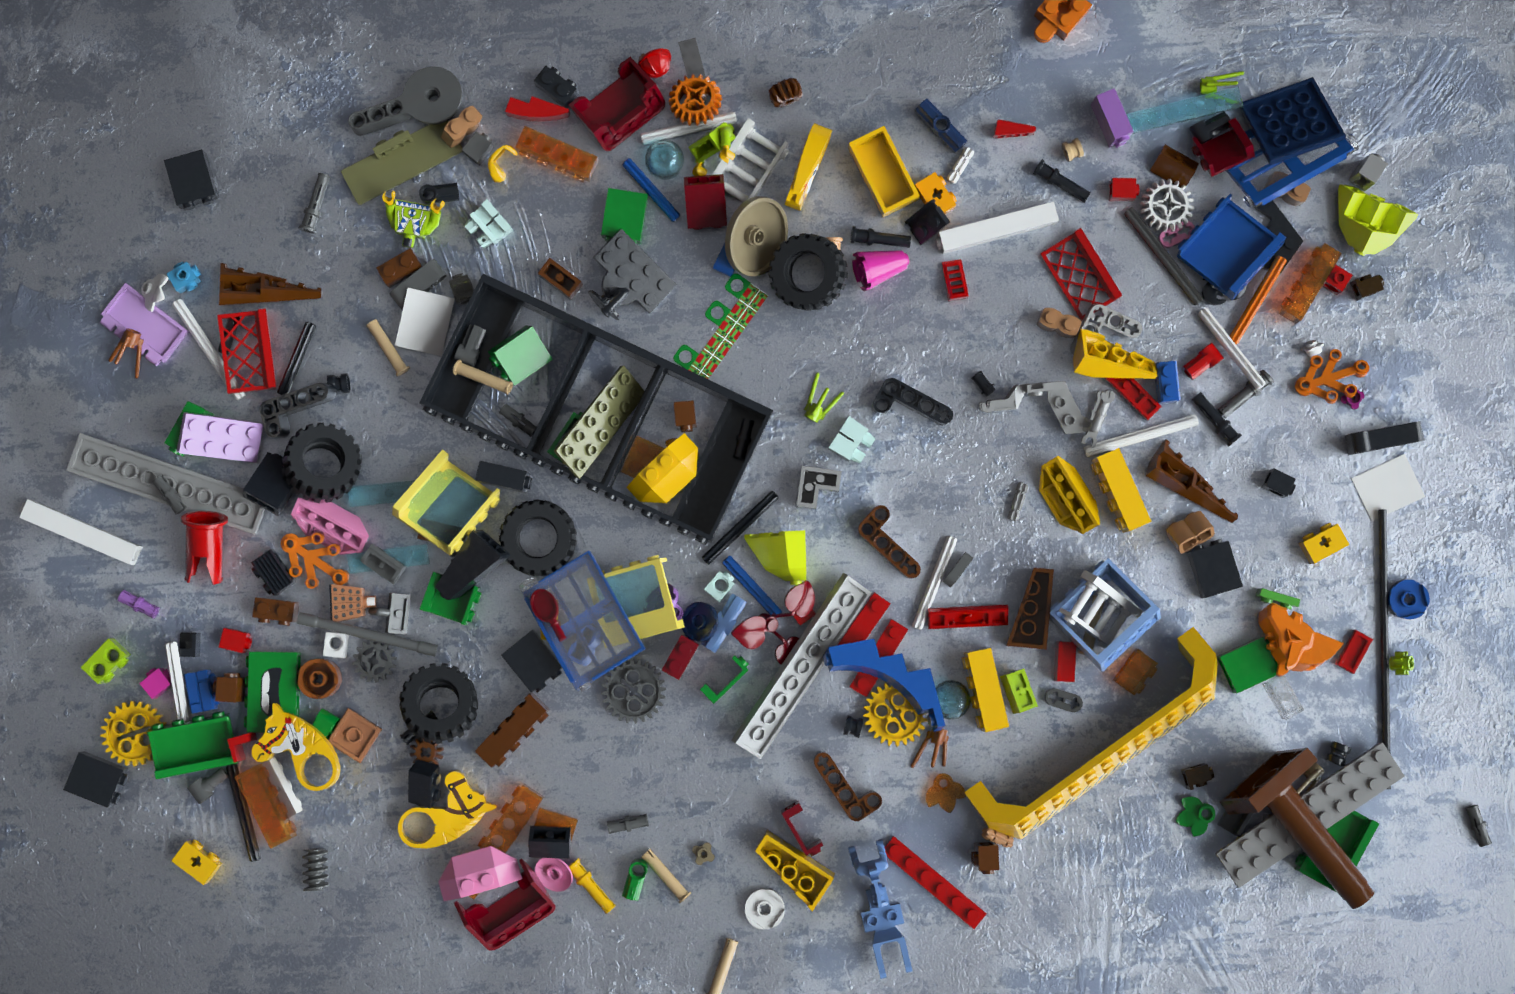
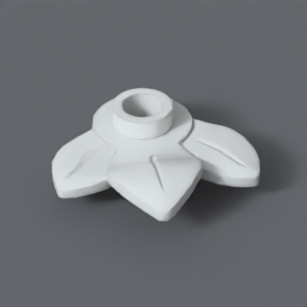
(152, 291)

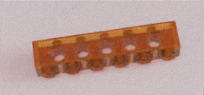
(532, 800)

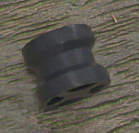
(853, 726)

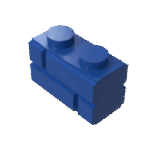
(1167, 382)
(200, 691)

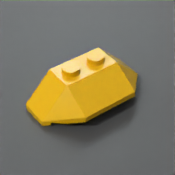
(667, 472)
(1068, 496)

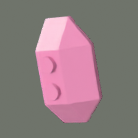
(333, 522)
(478, 873)

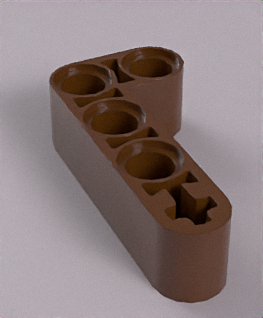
(891, 544)
(842, 784)

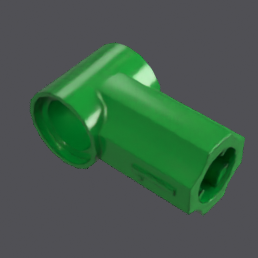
(634, 881)

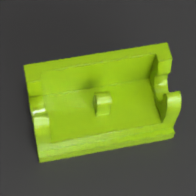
(1018, 691)

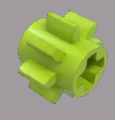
(1401, 663)

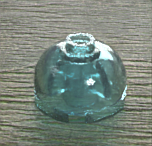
(664, 159)
(953, 699)

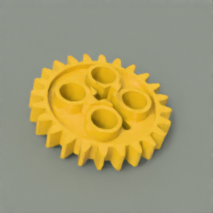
(129, 715)
(879, 723)

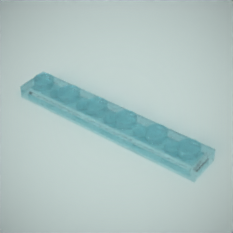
(1185, 110)

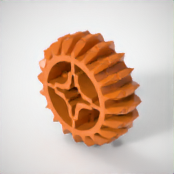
(695, 90)

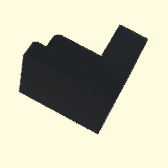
(189, 644)

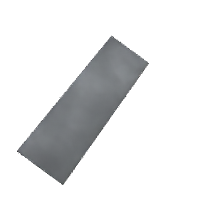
(692, 60)

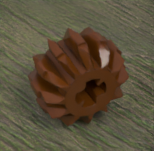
(785, 92)
(419, 749)

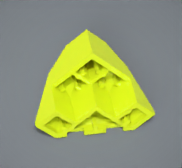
(1369, 221)
(781, 553)

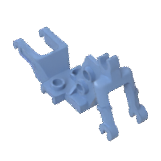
(882, 916)

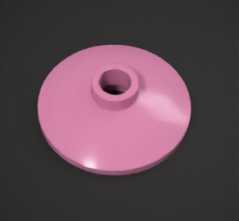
(554, 874)

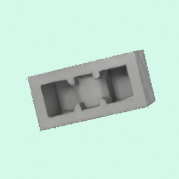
(1368, 171)

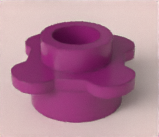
(1357, 399)

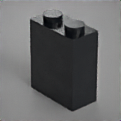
(191, 179)
(503, 477)
(268, 485)
(1214, 568)
(532, 661)
(96, 779)

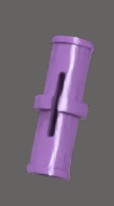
(138, 604)

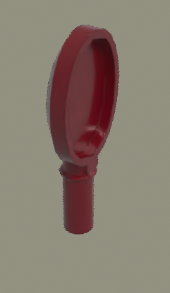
(546, 609)

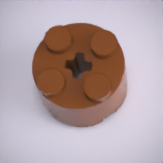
(308, 675)

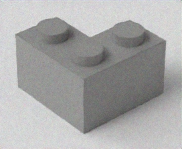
(812, 481)

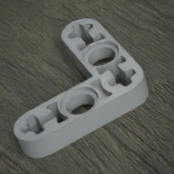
(1104, 320)

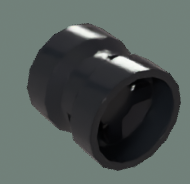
(341, 383)
(1340, 749)

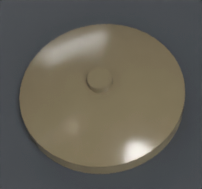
(754, 235)

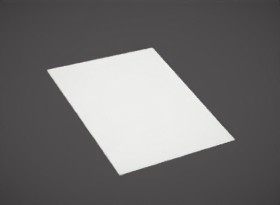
(424, 321)
(1388, 486)

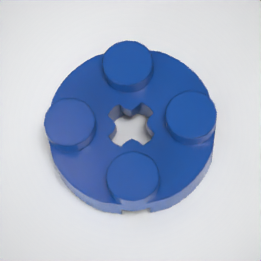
(1418, 605)

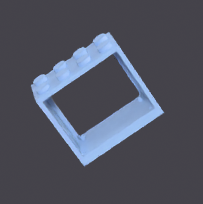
(1108, 571)

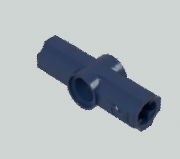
(931, 116)

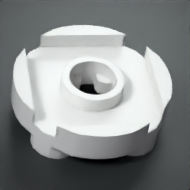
(766, 920)

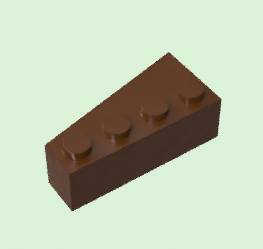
(1033, 617)
(512, 729)

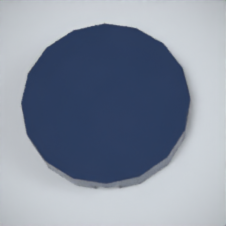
(700, 621)

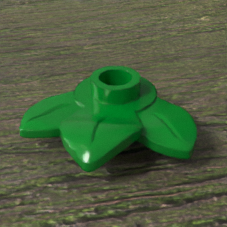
(1192, 815)

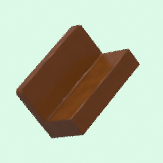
(1174, 166)

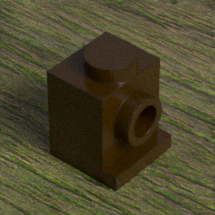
(1368, 286)
(1197, 775)

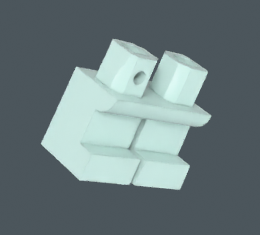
(490, 222)
(847, 448)

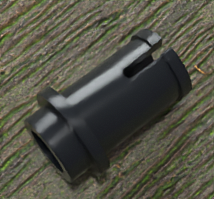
(983, 383)

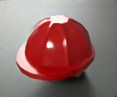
(655, 62)

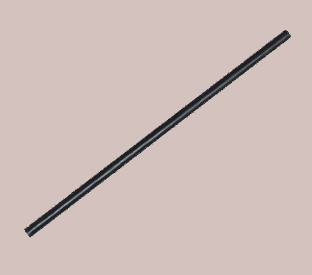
(1384, 629)

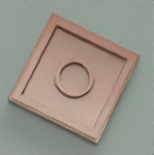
(354, 735)

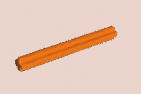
(1257, 299)

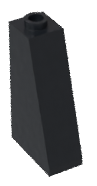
(471, 564)

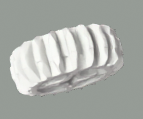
(1159, 205)

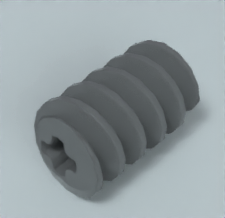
(315, 869)

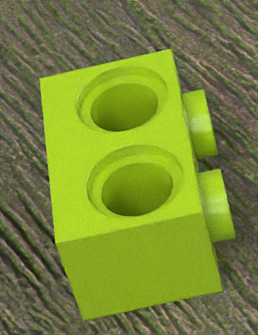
(103, 657)

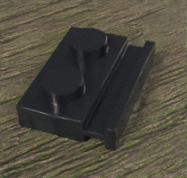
(927, 222)

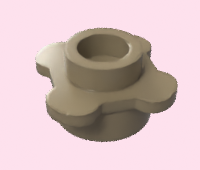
(700, 859)

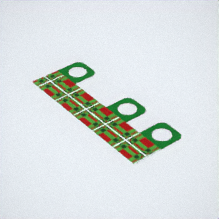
(730, 328)

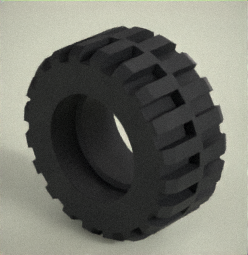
(782, 272)
(329, 439)
(557, 518)
(433, 678)

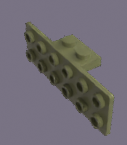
(398, 161)
(599, 422)

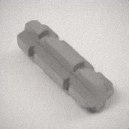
(1017, 501)

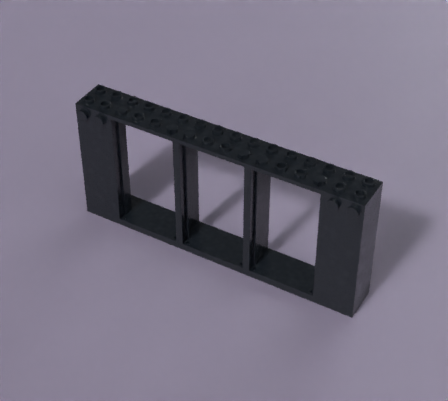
(718, 475)

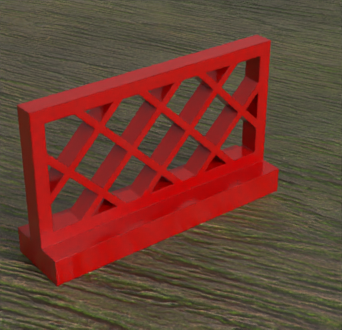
(1096, 265)
(264, 345)

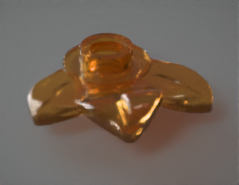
(946, 795)

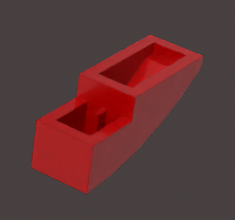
(535, 110)

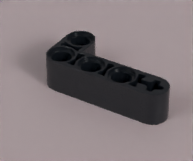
(298, 403)
(915, 405)
(1384, 438)

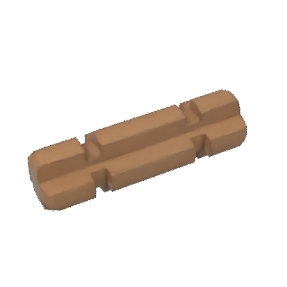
(997, 837)

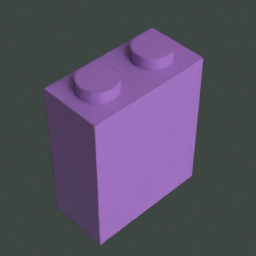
(1112, 118)

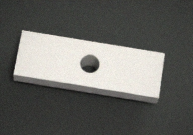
(283, 786)

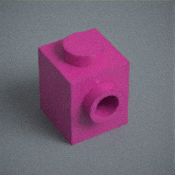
(157, 682)

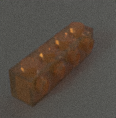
(556, 154)
(1309, 284)
(266, 806)

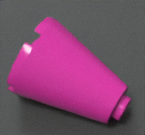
(878, 266)

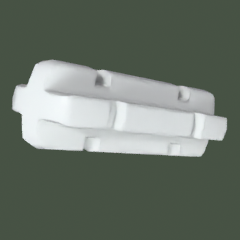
(960, 165)

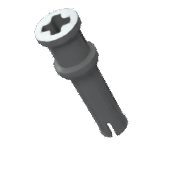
(322, 180)
(1244, 395)

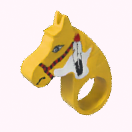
(808, 165)
(292, 733)

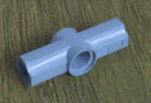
(726, 622)

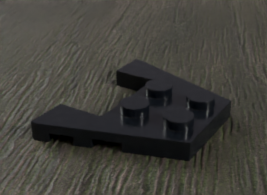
(1279, 224)

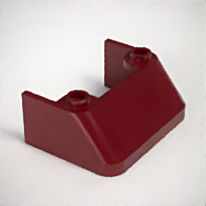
(510, 914)

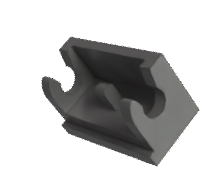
(383, 563)

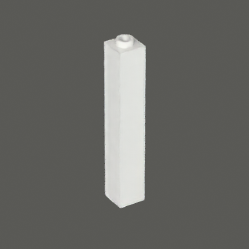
(997, 228)
(80, 531)

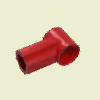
(1205, 359)

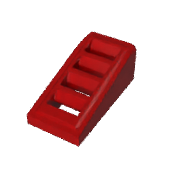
(1007, 129)
(958, 295)

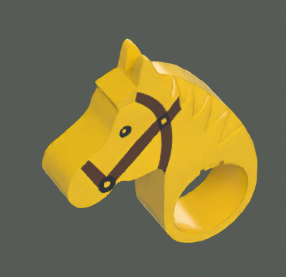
(462, 813)

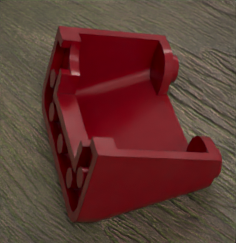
(620, 107)

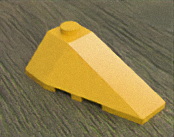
(1103, 359)

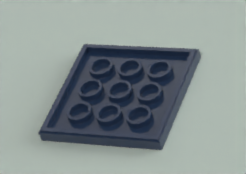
(1292, 121)

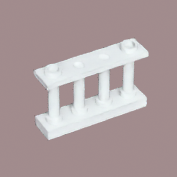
(738, 148)
(1104, 592)

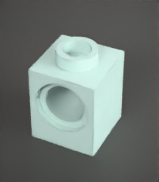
(719, 595)

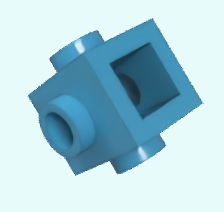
(184, 277)

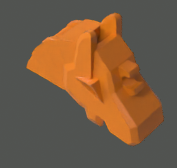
(1294, 641)

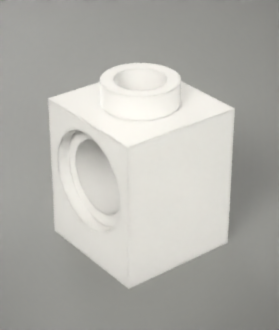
(330, 651)

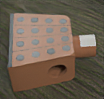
(349, 602)

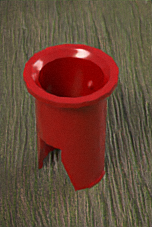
(204, 539)

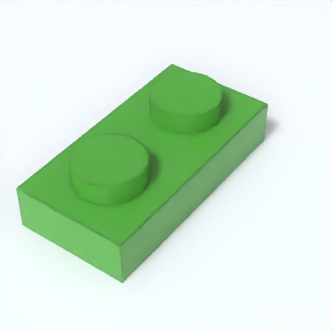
(1269, 596)

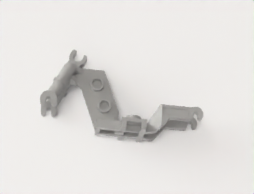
(1062, 404)

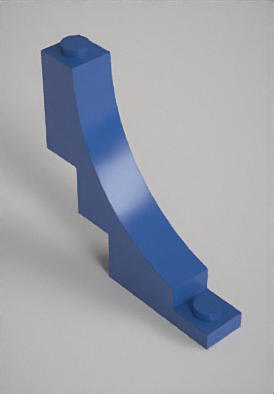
(915, 686)

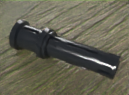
(1053, 176)
(870, 237)
(1222, 426)

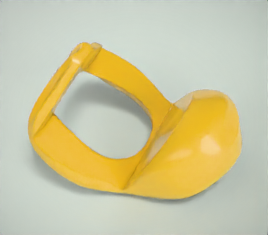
(496, 172)

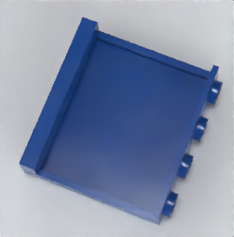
(1229, 247)

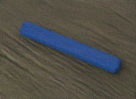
(651, 189)
(751, 586)

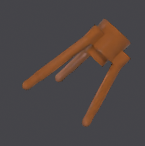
(129, 339)
(938, 739)

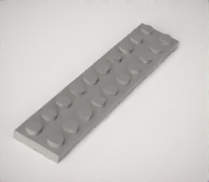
(136, 472)
(801, 666)
(1328, 800)

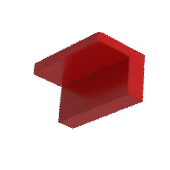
(1065, 661)
(236, 746)

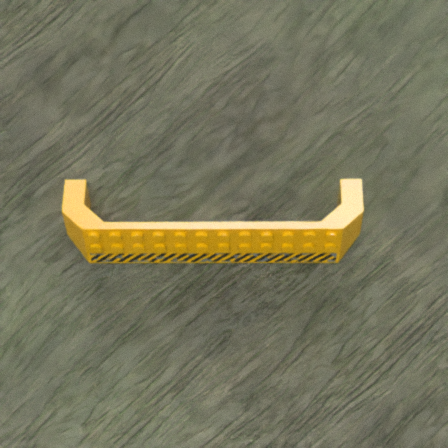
(1021, 820)

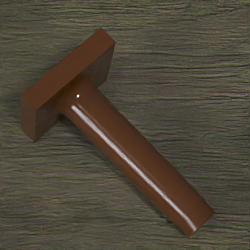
(1272, 787)

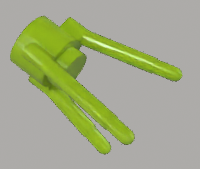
(1209, 84)
(814, 411)

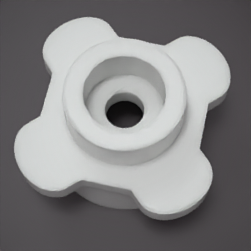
(1312, 348)

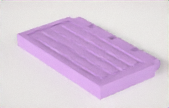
(157, 328)

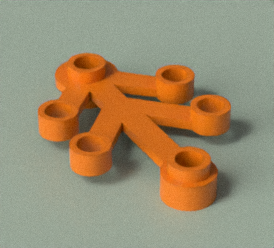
(1329, 378)
(311, 558)

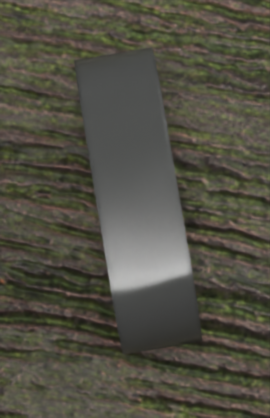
(958, 569)
(1064, 695)

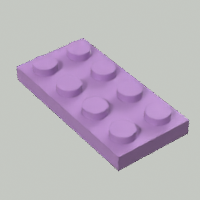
(219, 437)

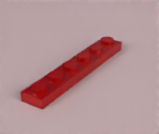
(934, 882)

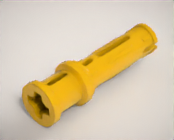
(584, 878)

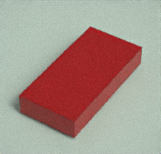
(1354, 651)

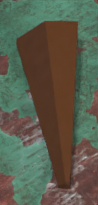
(244, 288)
(1171, 471)

